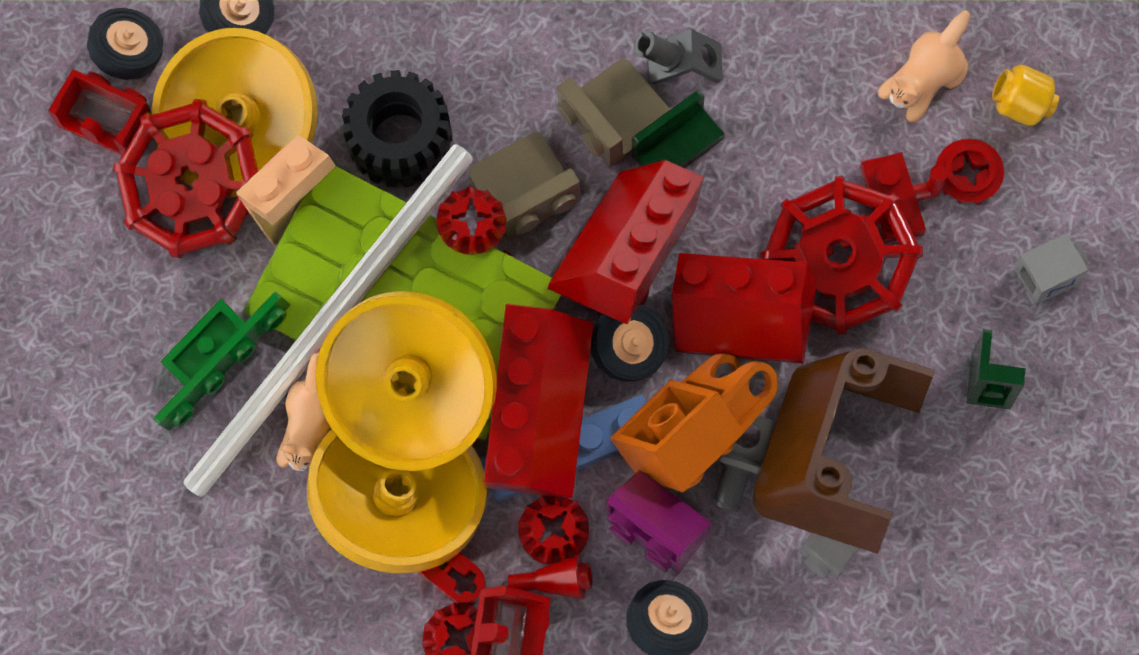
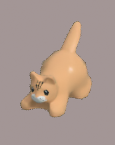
(932, 63)
(305, 424)

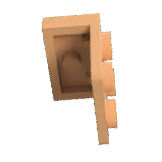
(282, 183)

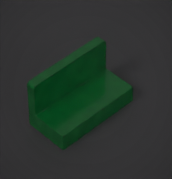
(678, 134)
(992, 383)

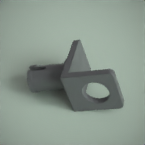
(678, 55)
(738, 466)

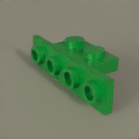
(211, 350)

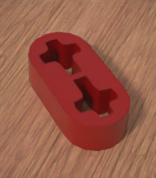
(448, 586)

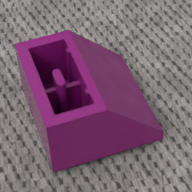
(657, 522)

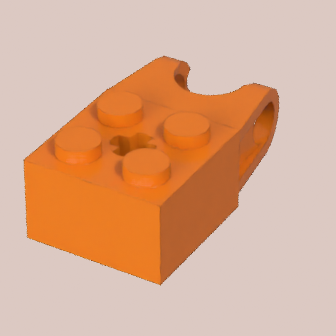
(694, 422)

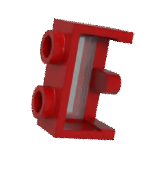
(98, 111)
(510, 622)

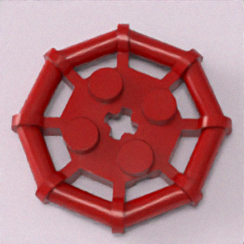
(168, 166)
(853, 231)

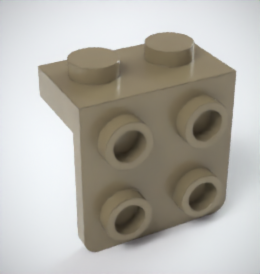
(610, 109)
(527, 183)

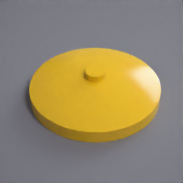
(247, 81)
(406, 380)
(391, 515)

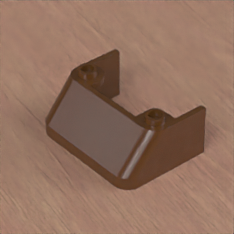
(813, 490)

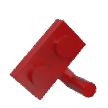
(891, 176)

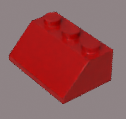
(742, 307)

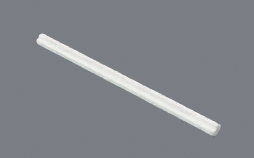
(310, 341)

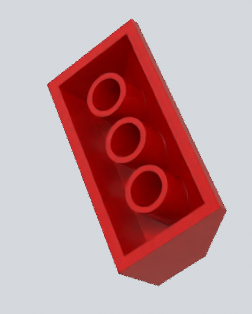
(628, 239)
(538, 402)

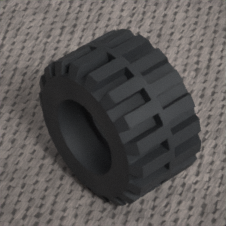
(389, 98)

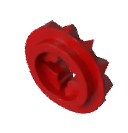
(978, 156)
(457, 234)
(555, 548)
(436, 633)

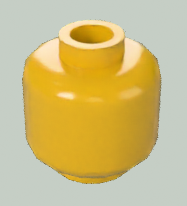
(1025, 95)

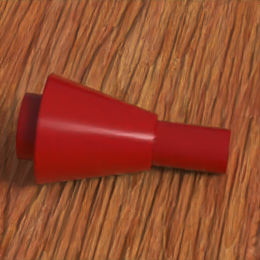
(562, 578)

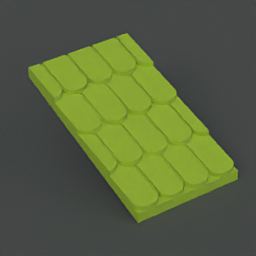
(339, 226)

